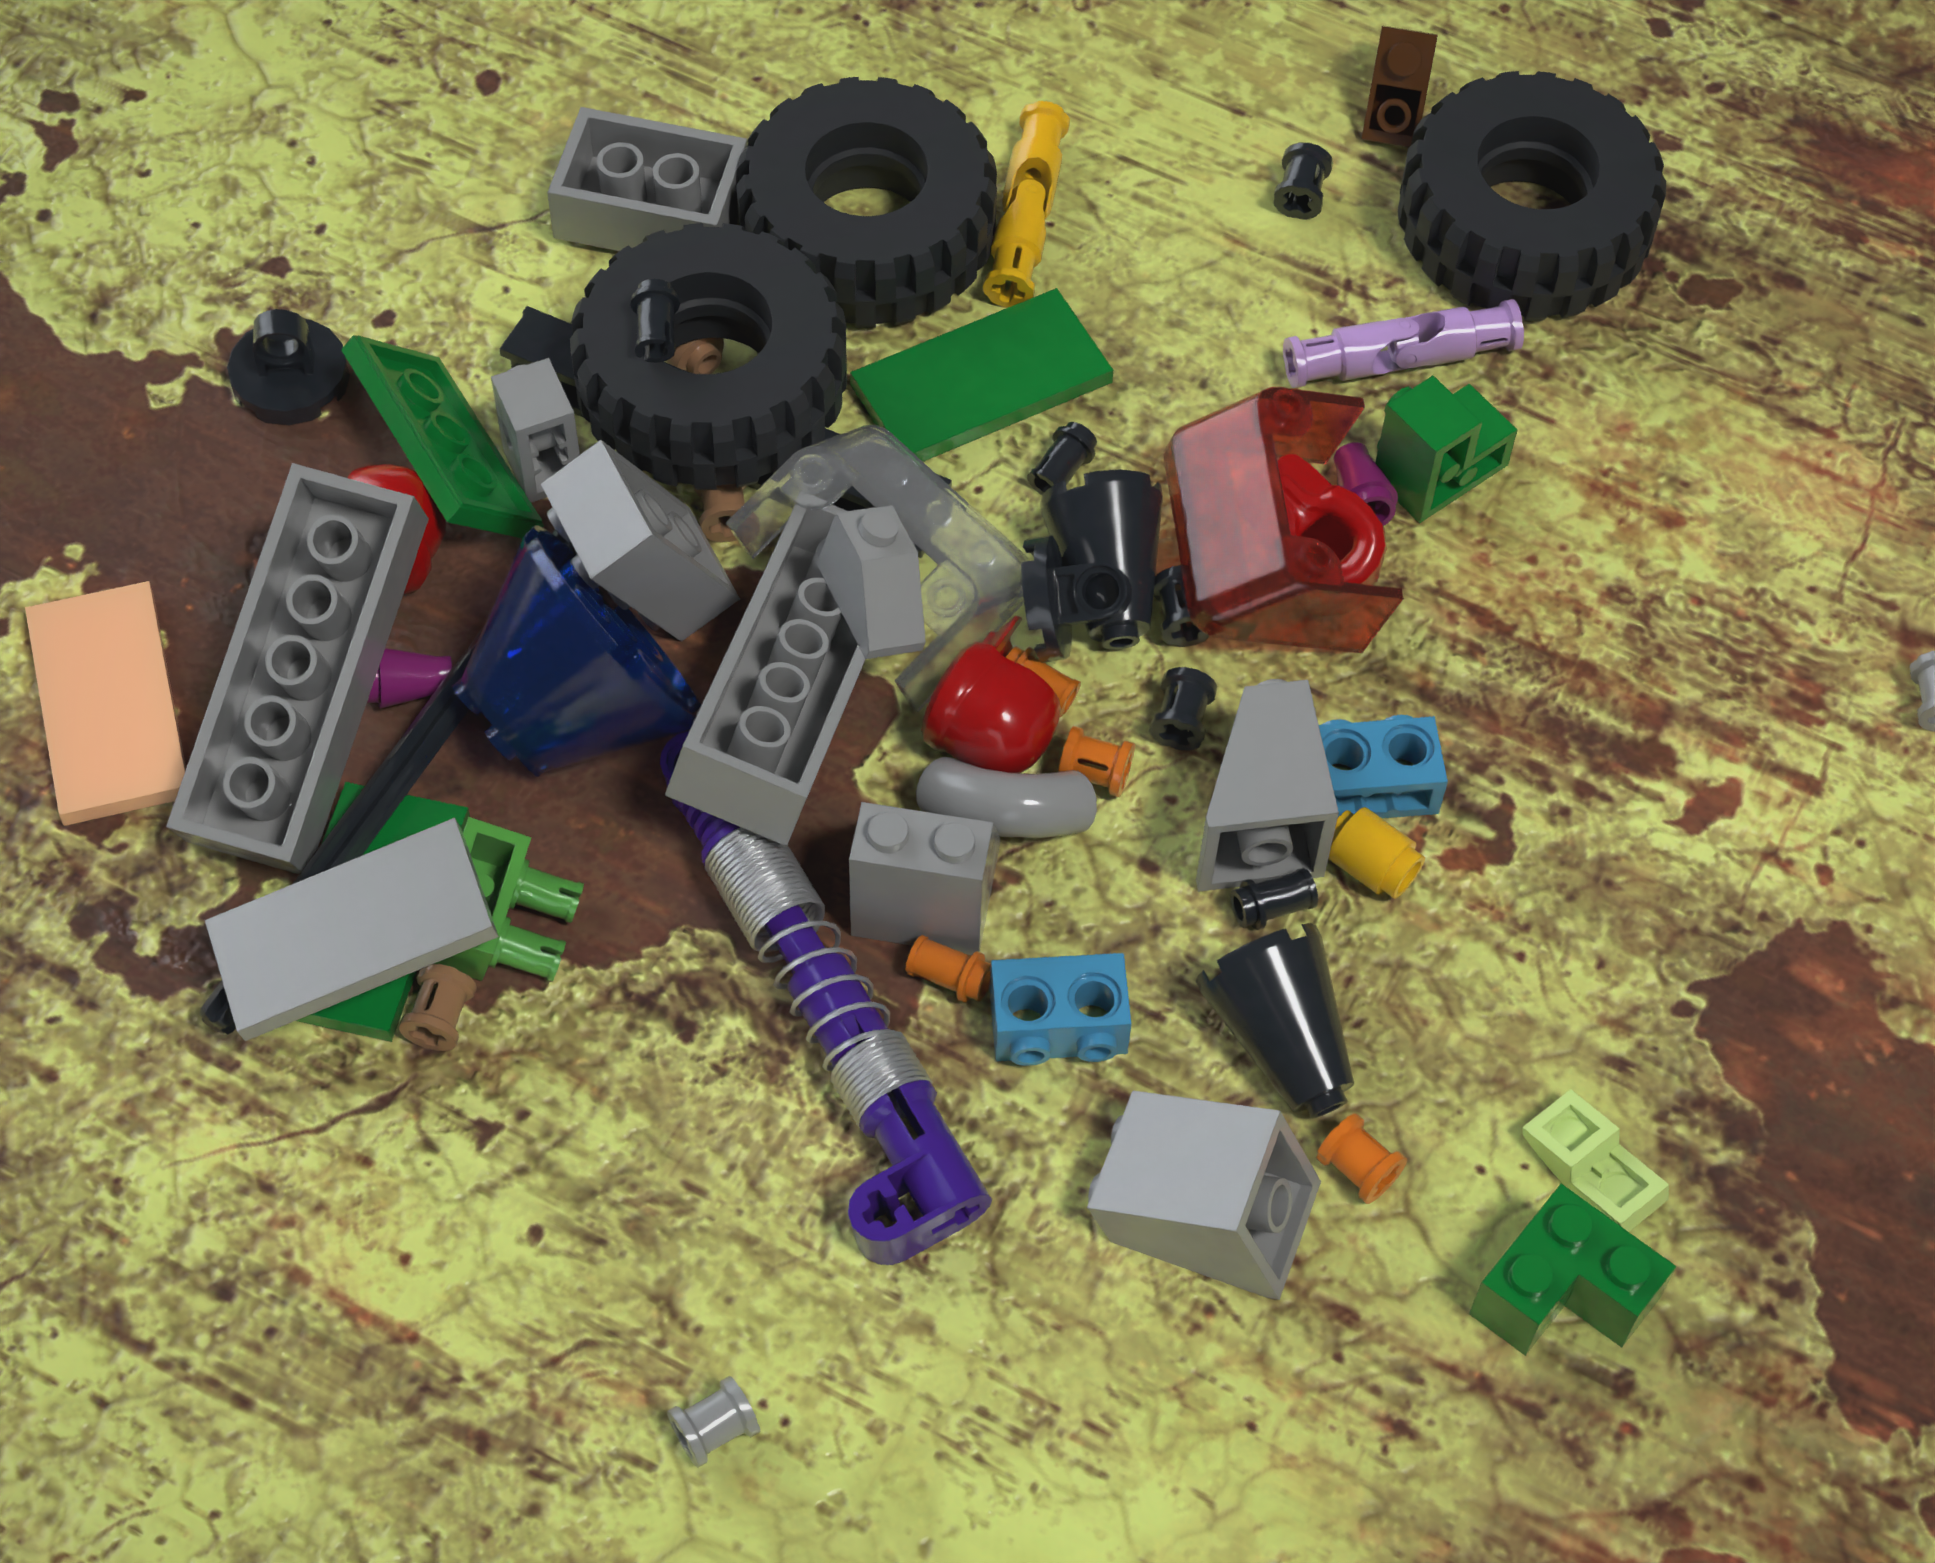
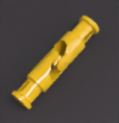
(1030, 196)

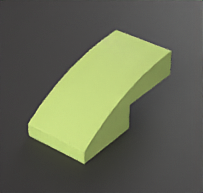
(1587, 1159)

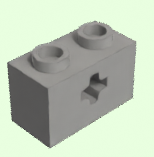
(534, 424)

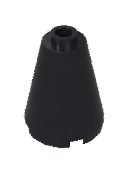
(1114, 523)
(1286, 1017)

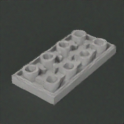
(350, 929)

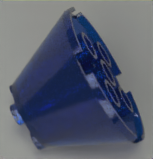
(566, 670)

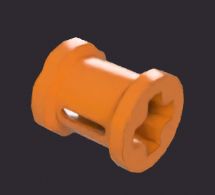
(1098, 760)
(1361, 1158)

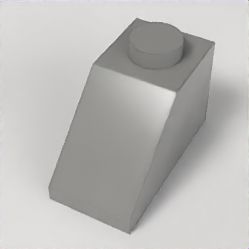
(875, 580)

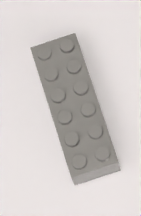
(299, 669)
(774, 693)

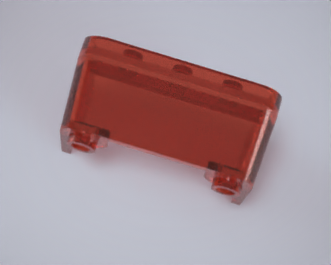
(1233, 530)

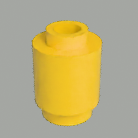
(1375, 852)

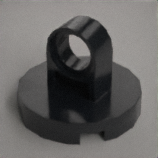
(287, 368)
(1057, 596)

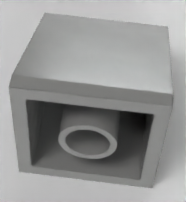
(1272, 792)
(921, 876)
(1206, 1189)

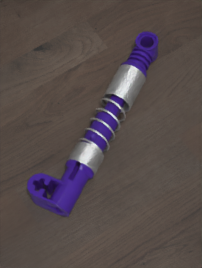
(870, 1063)

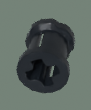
(1305, 170)
(1174, 627)
(1183, 708)

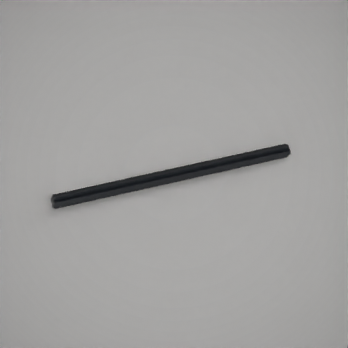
(377, 799)

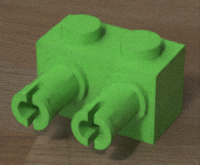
(506, 882)

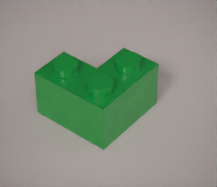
(1441, 445)
(1575, 1261)

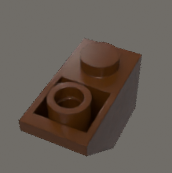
(1399, 85)

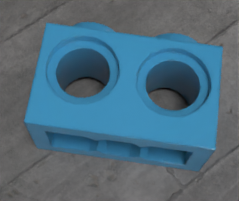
(1375, 776)
(1057, 991)

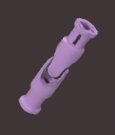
(1411, 343)

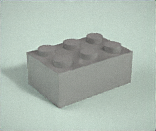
(641, 177)
(637, 542)

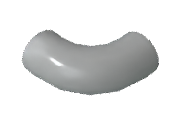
(1015, 802)

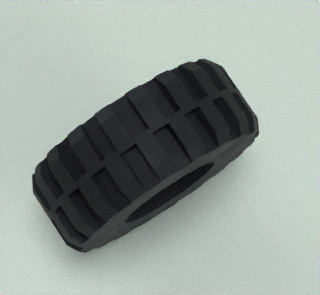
(1542, 135)
(884, 140)
(724, 423)

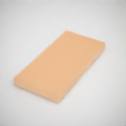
(106, 703)

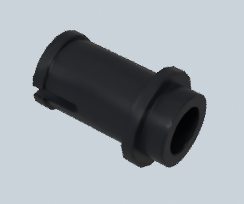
(655, 308)
(1071, 448)
(1273, 898)

